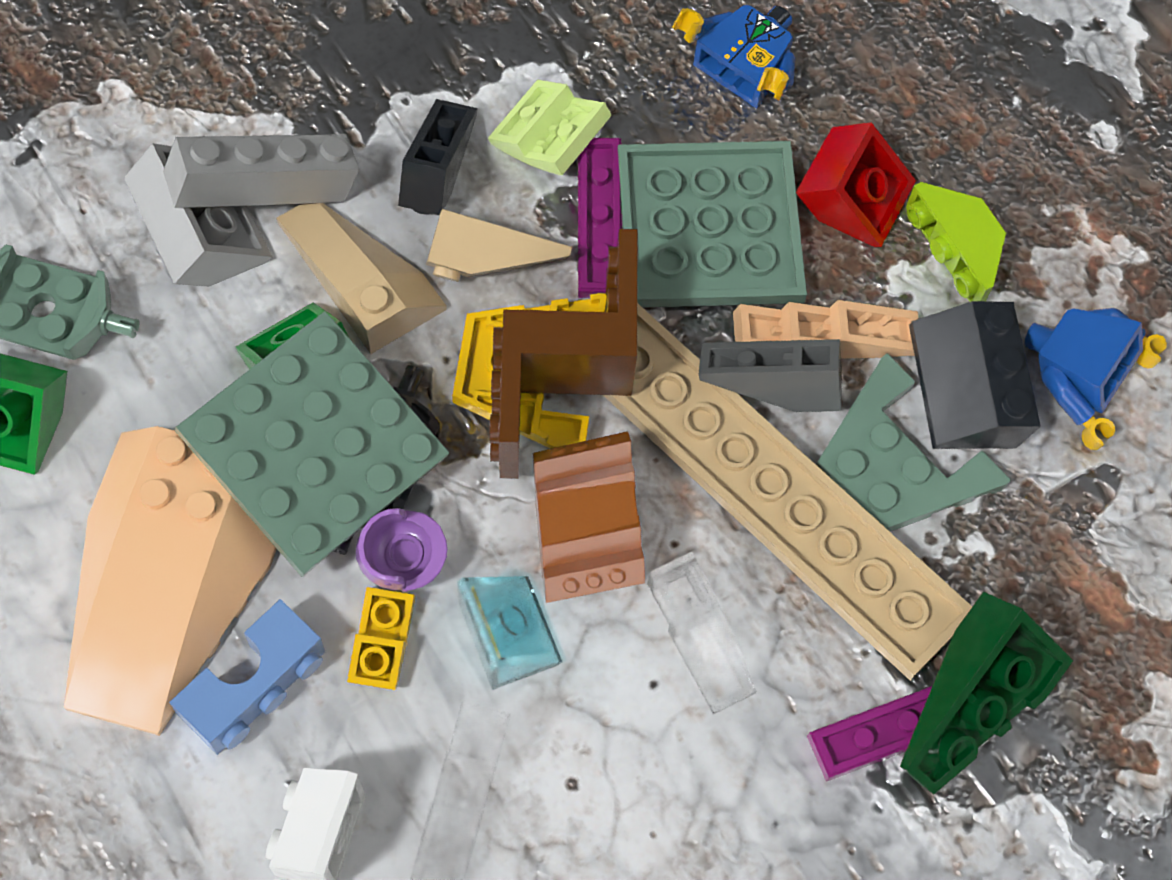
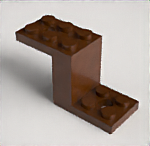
(564, 353)

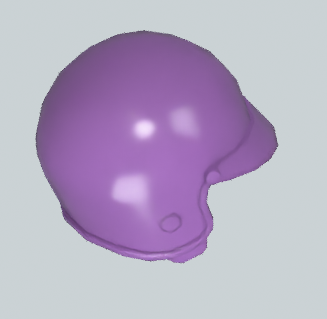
(401, 549)

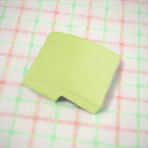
(549, 127)

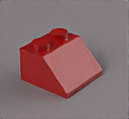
(857, 183)

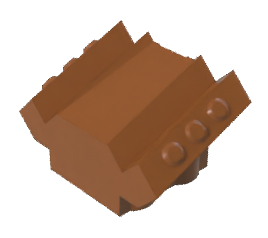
(587, 517)

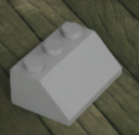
(194, 242)

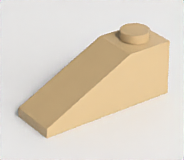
(479, 248)

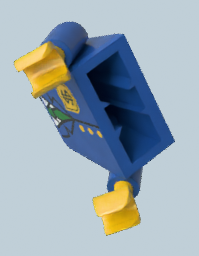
(743, 50)
(1088, 361)

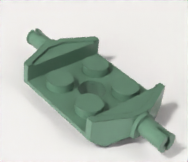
(80, 309)

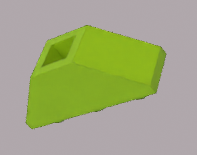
(960, 236)

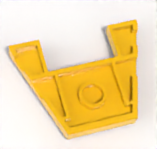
(475, 369)

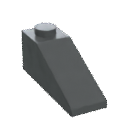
(781, 373)

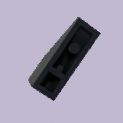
(436, 157)

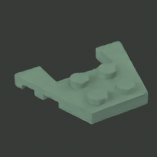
(887, 470)

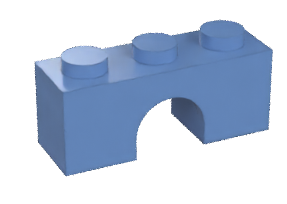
(224, 711)

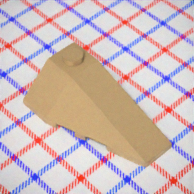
(364, 279)

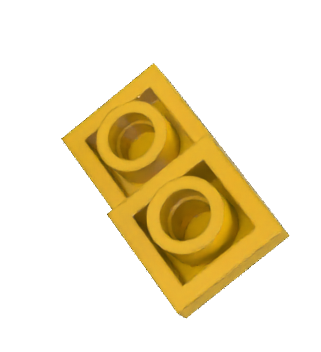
(381, 638)

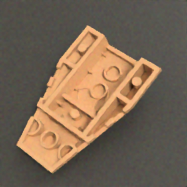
(157, 580)

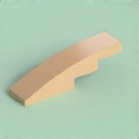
(861, 327)

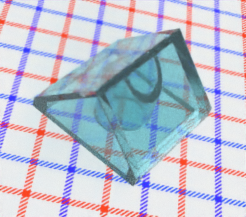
(507, 627)

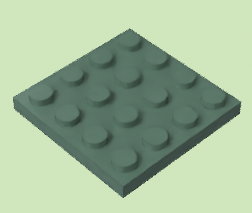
(713, 223)
(312, 443)

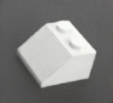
(318, 825)

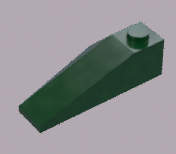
(987, 677)

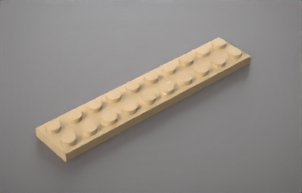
(789, 504)

